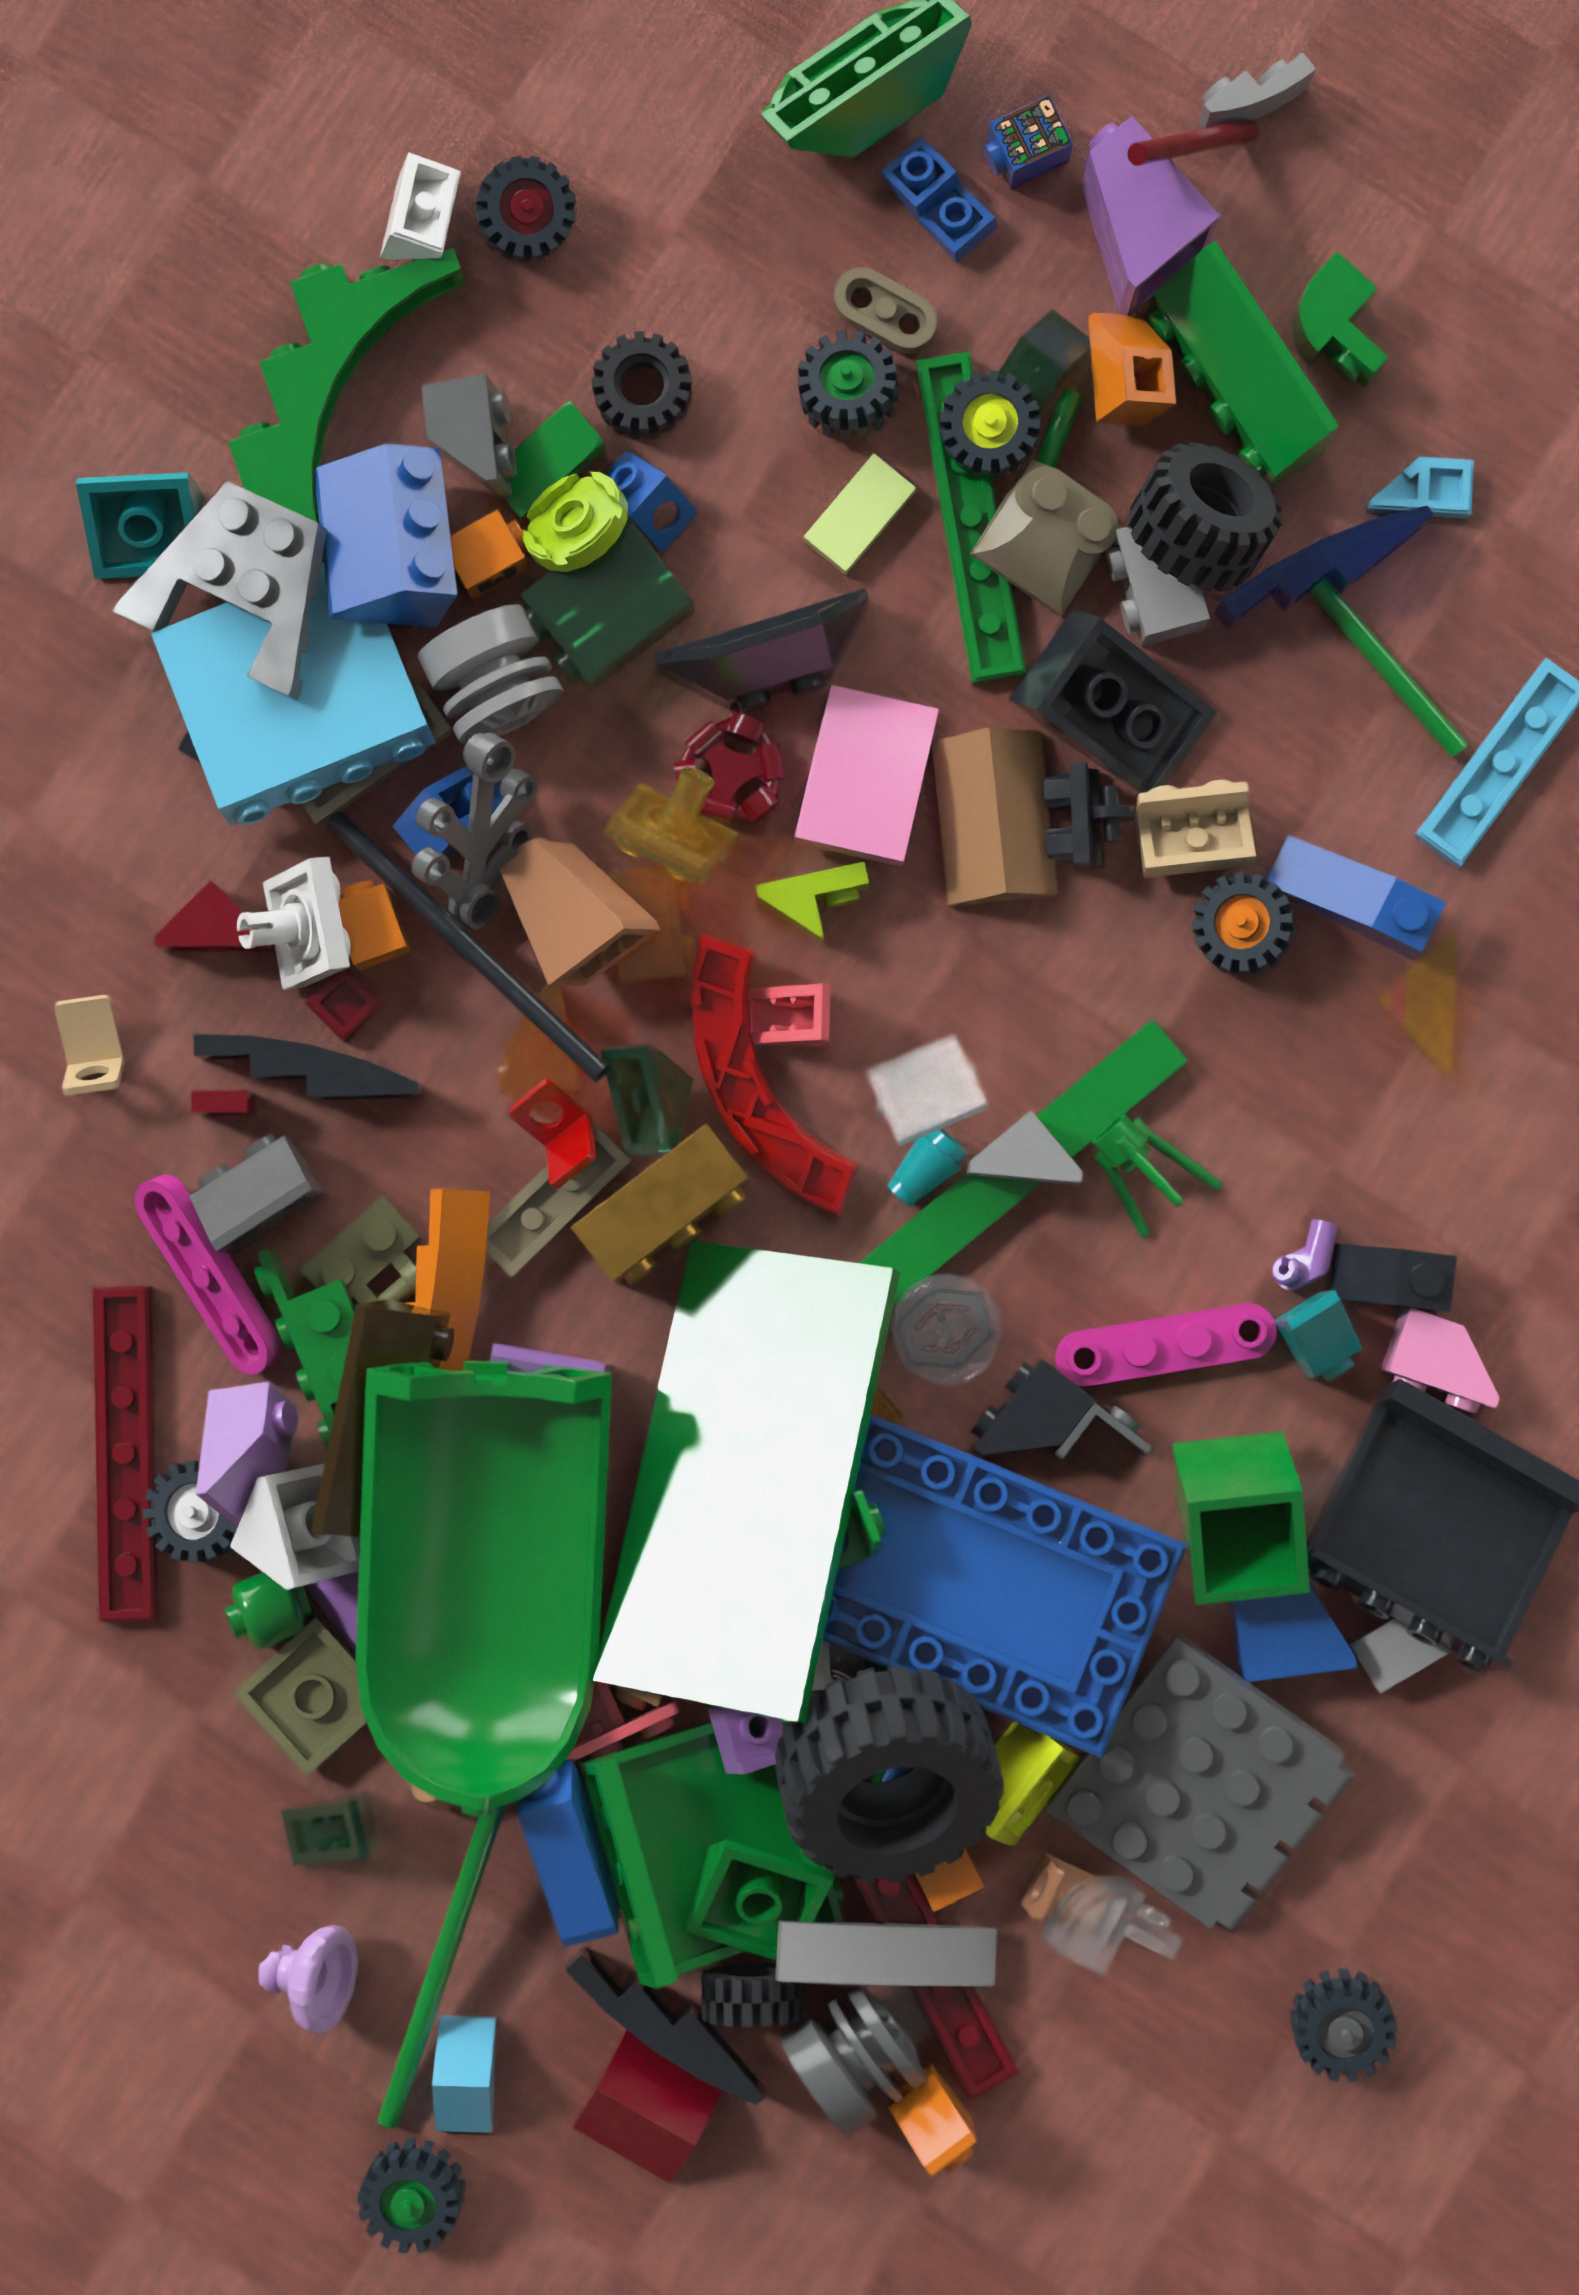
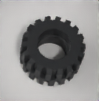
(1205, 516)

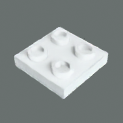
(301, 924)

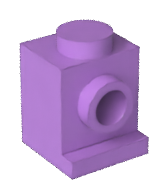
(738, 1748)

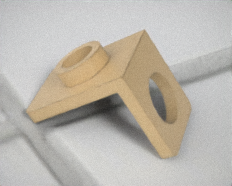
(89, 1044)

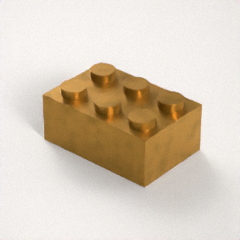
(662, 1207)

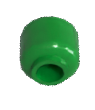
(266, 1611)

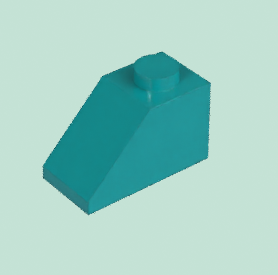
(1320, 1335)

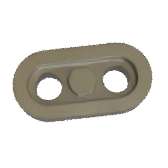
(888, 308)

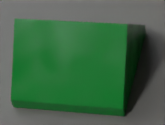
(747, 1894)

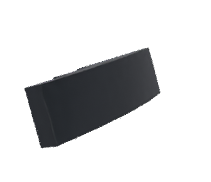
(326, 1072)
(678, 2038)

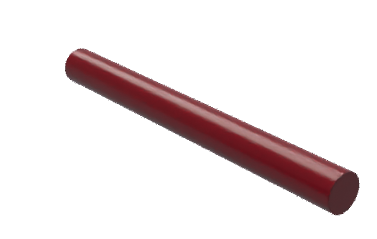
(1192, 142)

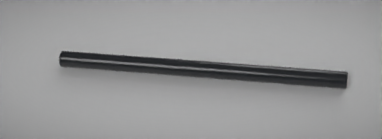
(468, 946)

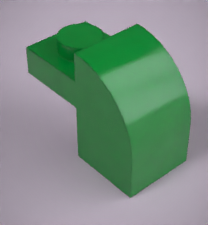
(1326, 318)

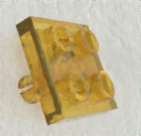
(673, 829)

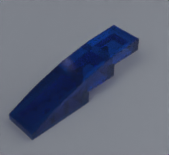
(1339, 558)

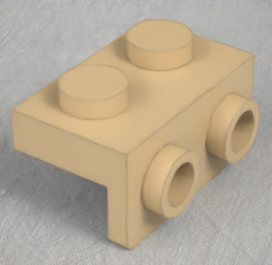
(1195, 828)

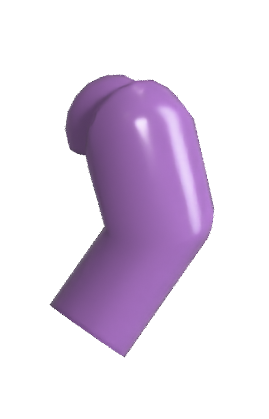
(1309, 1262)

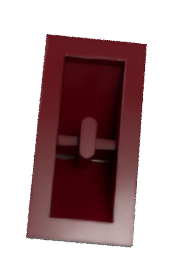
(206, 925)

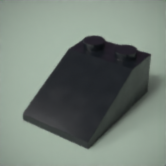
(1113, 703)

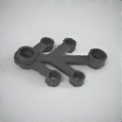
(473, 898)

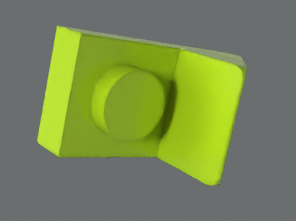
(796, 896)

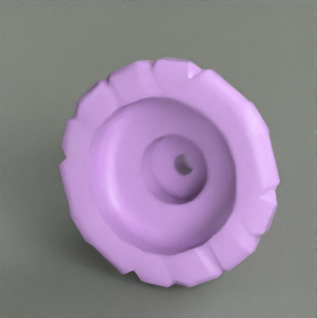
(314, 1977)

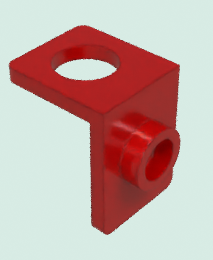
(567, 1140)

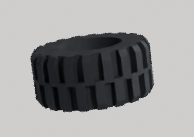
(896, 1823)

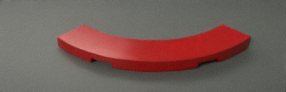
(742, 1091)

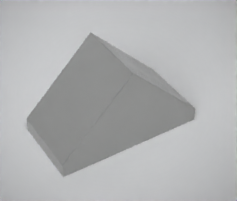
(1028, 1154)

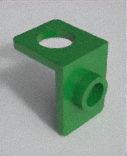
(863, 1531)

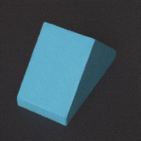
(464, 2074)

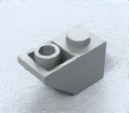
(1155, 602)

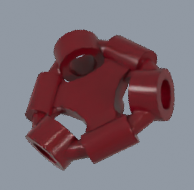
(735, 769)

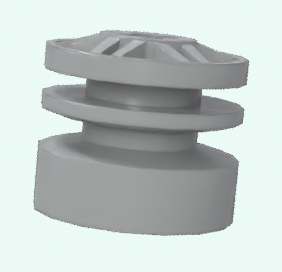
(486, 663)

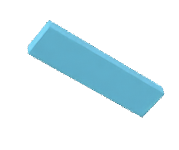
(1501, 764)

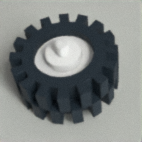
(185, 1521)

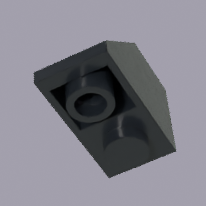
(1036, 1414)

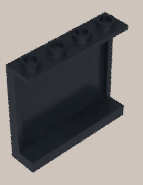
(1441, 1526)

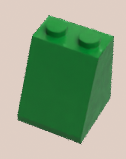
(1241, 1517)

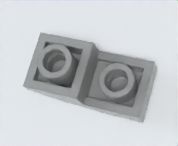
(1245, 99)
(1393, 1655)

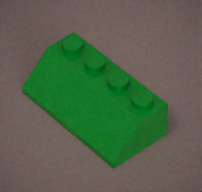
(1241, 366)

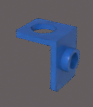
(645, 491)

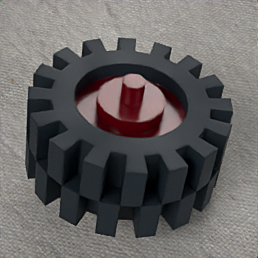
(525, 208)

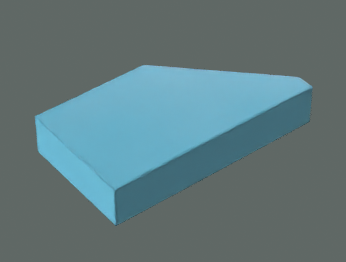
(1432, 482)

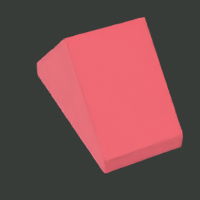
(790, 1015)

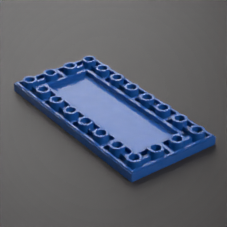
(1001, 1587)

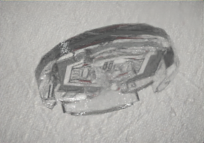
(946, 1329)

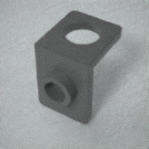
(1115, 1419)

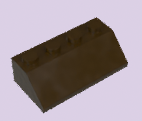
(379, 1336)

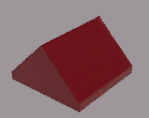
(647, 2109)

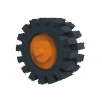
(1244, 924)

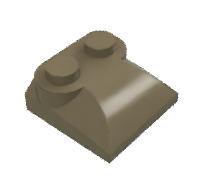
(1047, 535)

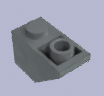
(467, 425)

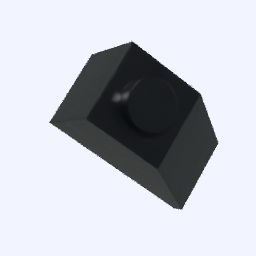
(1393, 1277)

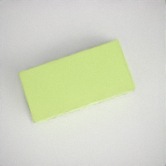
(859, 514)

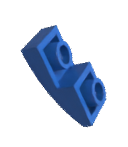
(938, 200)

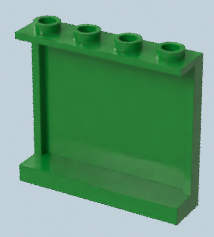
(656, 1818)

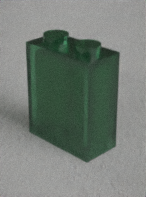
(607, 609)

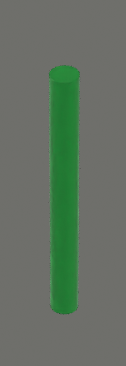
(1388, 668)

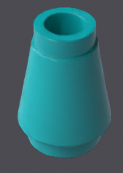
(926, 1166)

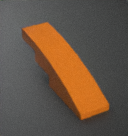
(453, 1264)

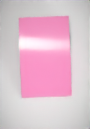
(866, 776)

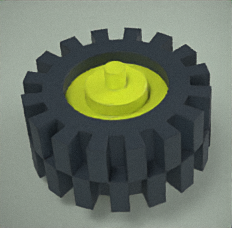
(990, 424)

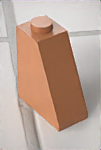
(573, 912)

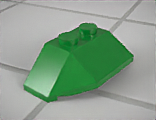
(870, 78)

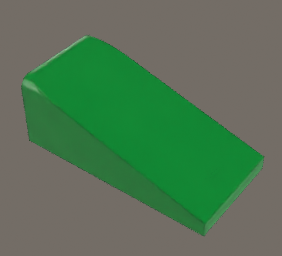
(553, 451)

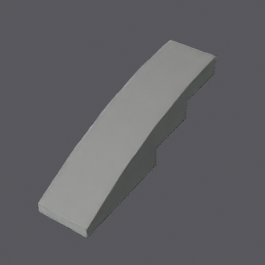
(886, 1954)

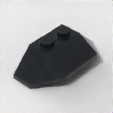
(767, 655)

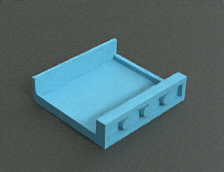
(278, 750)

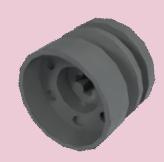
(854, 2059)

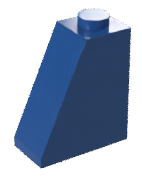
(1286, 1637)
(569, 1857)

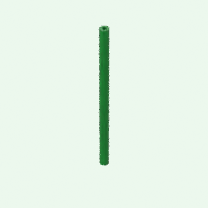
(439, 1968)

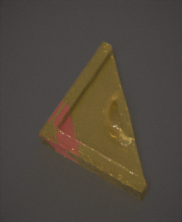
(1425, 1003)

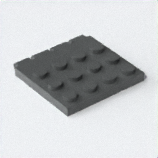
(1202, 1786)

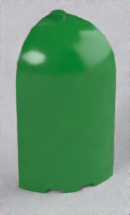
(480, 1572)

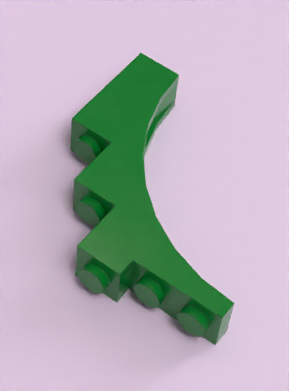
(307, 380)

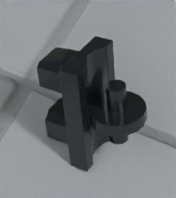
(1082, 793)

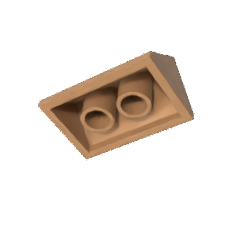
(993, 816)

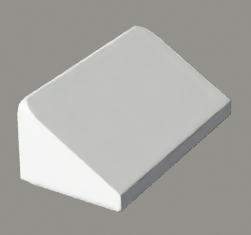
(420, 210)

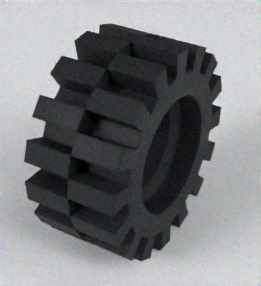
(642, 353)
(749, 1996)

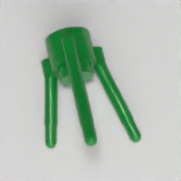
(1124, 1146)

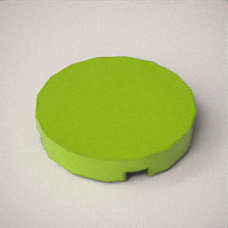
(575, 521)

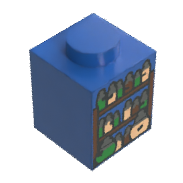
(1027, 142)

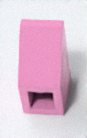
(1440, 1357)

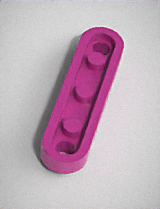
(208, 1276)
(1166, 1344)

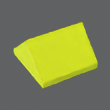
(1032, 1772)

